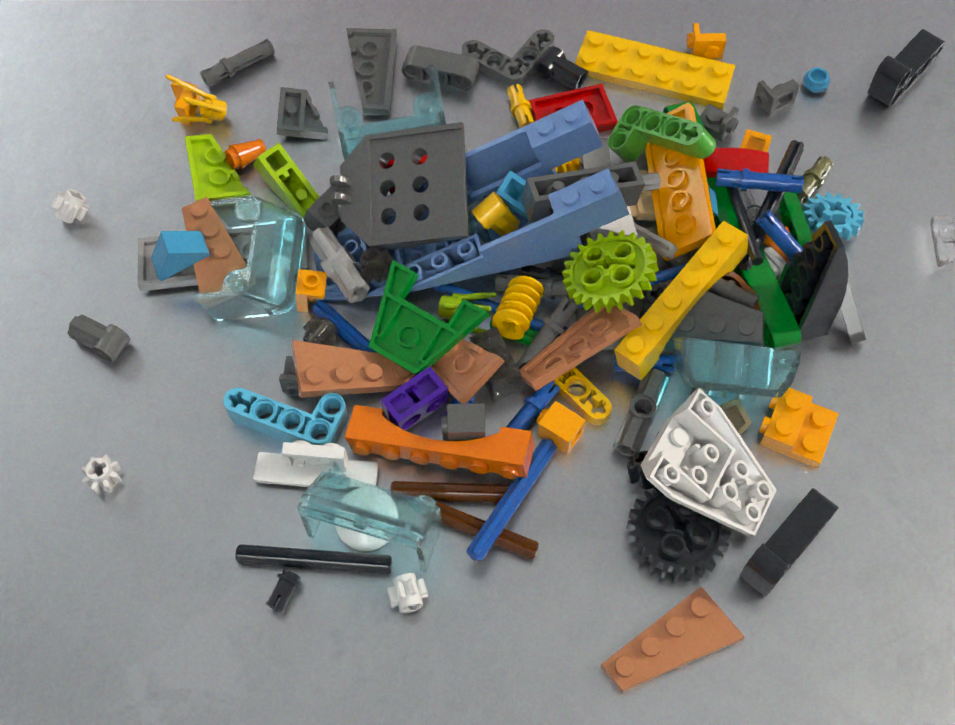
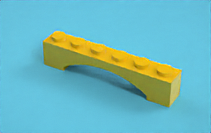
(715, 258)

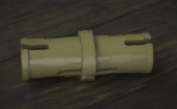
(815, 177)

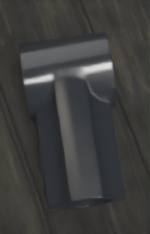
(556, 66)

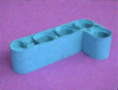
(242, 401)

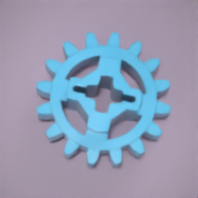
(840, 211)

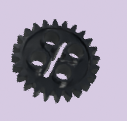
(653, 539)

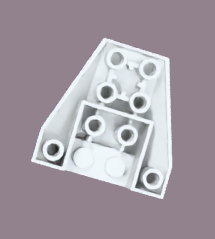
(709, 467)

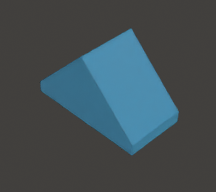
(178, 251)

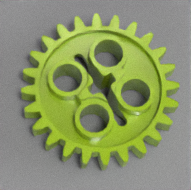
(610, 271)

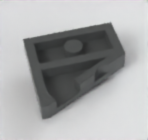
(299, 116)

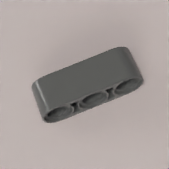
(453, 69)

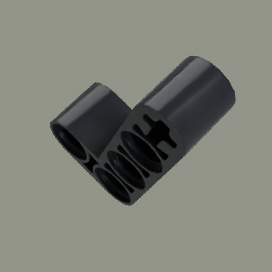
(899, 73)
(788, 542)

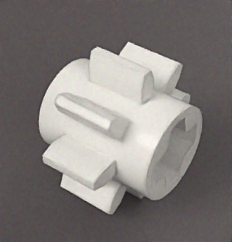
(69, 206)
(95, 468)
(407, 592)

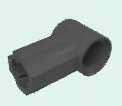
(102, 339)

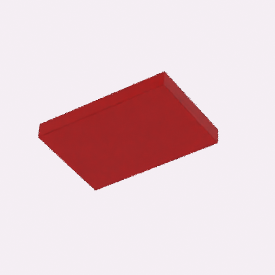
(593, 97)

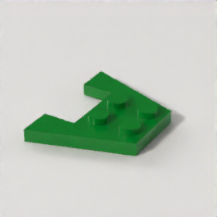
(411, 334)

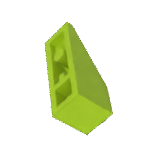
(286, 179)

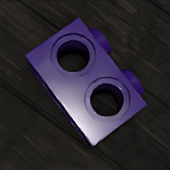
(415, 399)

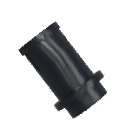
(284, 588)

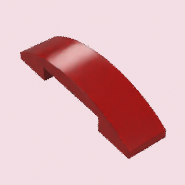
(736, 160)

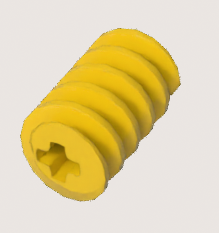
(518, 307)

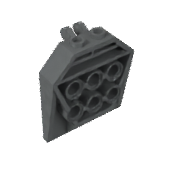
(366, 182)

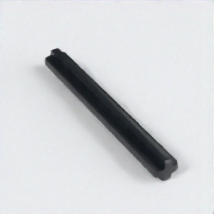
(314, 559)

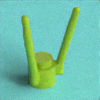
(449, 305)

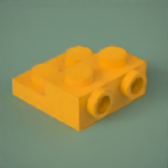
(798, 427)

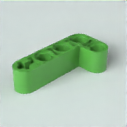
(644, 125)

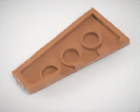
(577, 344)

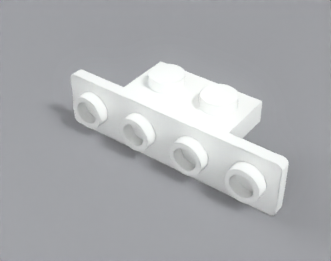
(303, 462)

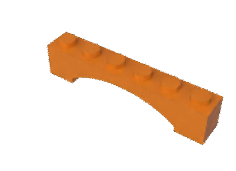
(501, 453)

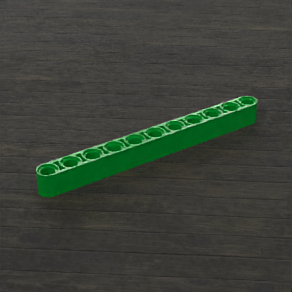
(780, 324)

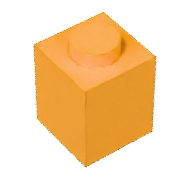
(560, 426)

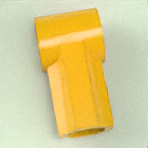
(496, 215)

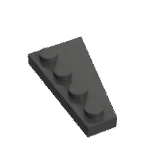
(373, 65)

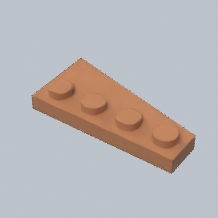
(223, 253)
(466, 369)
(343, 371)
(679, 637)

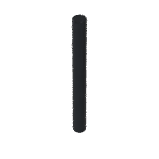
(745, 225)

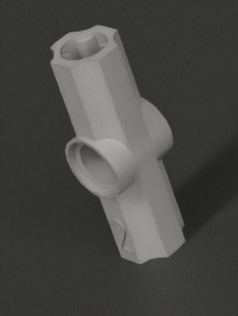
(339, 264)

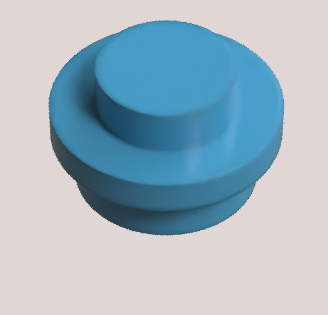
(816, 80)

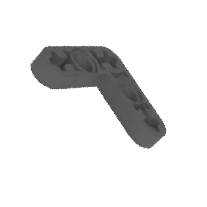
(508, 65)

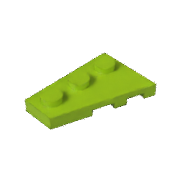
(210, 171)

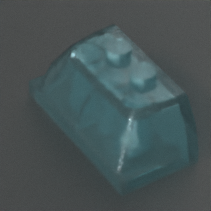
(734, 367)

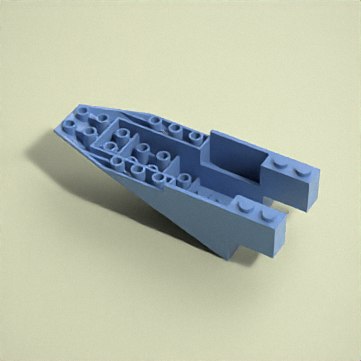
(528, 153)

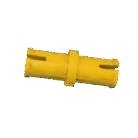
(519, 105)

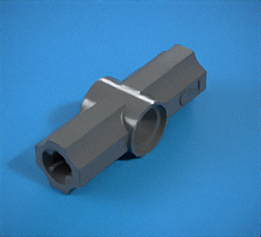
(636, 426)

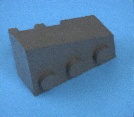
(722, 321)

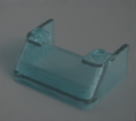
(426, 107)
(272, 262)
(373, 512)

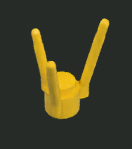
(209, 107)

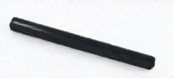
(773, 198)

